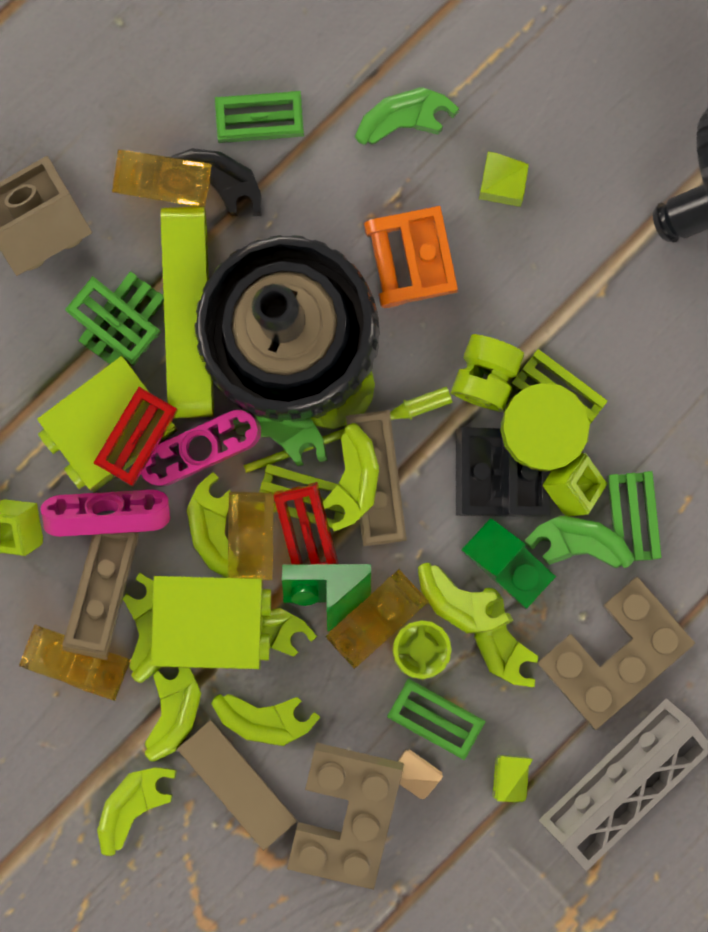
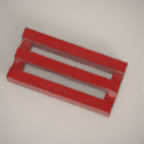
(151, 444)
(298, 494)

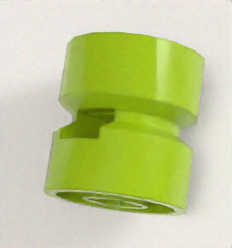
(493, 358)
(421, 649)

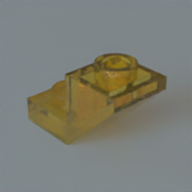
(161, 178)
(376, 618)
(94, 675)

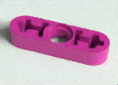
(225, 424)
(77, 513)

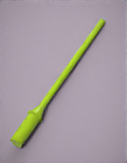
(405, 410)

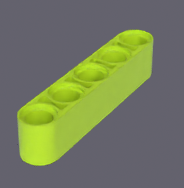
(184, 277)

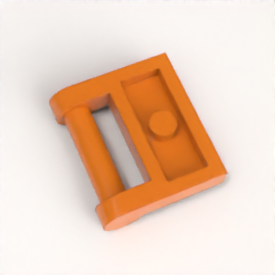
(425, 253)

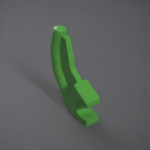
(404, 110)
(291, 435)
(579, 536)

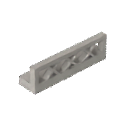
(622, 779)

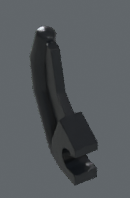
(228, 178)

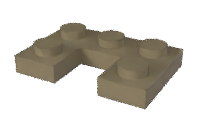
(653, 647)
(357, 850)

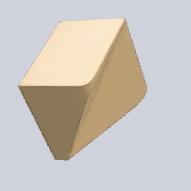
(418, 774)

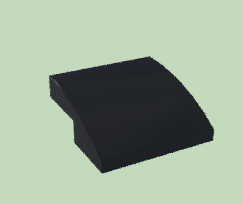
(492, 481)

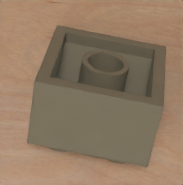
(37, 217)

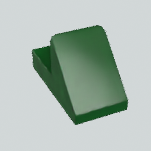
(508, 563)
(336, 584)

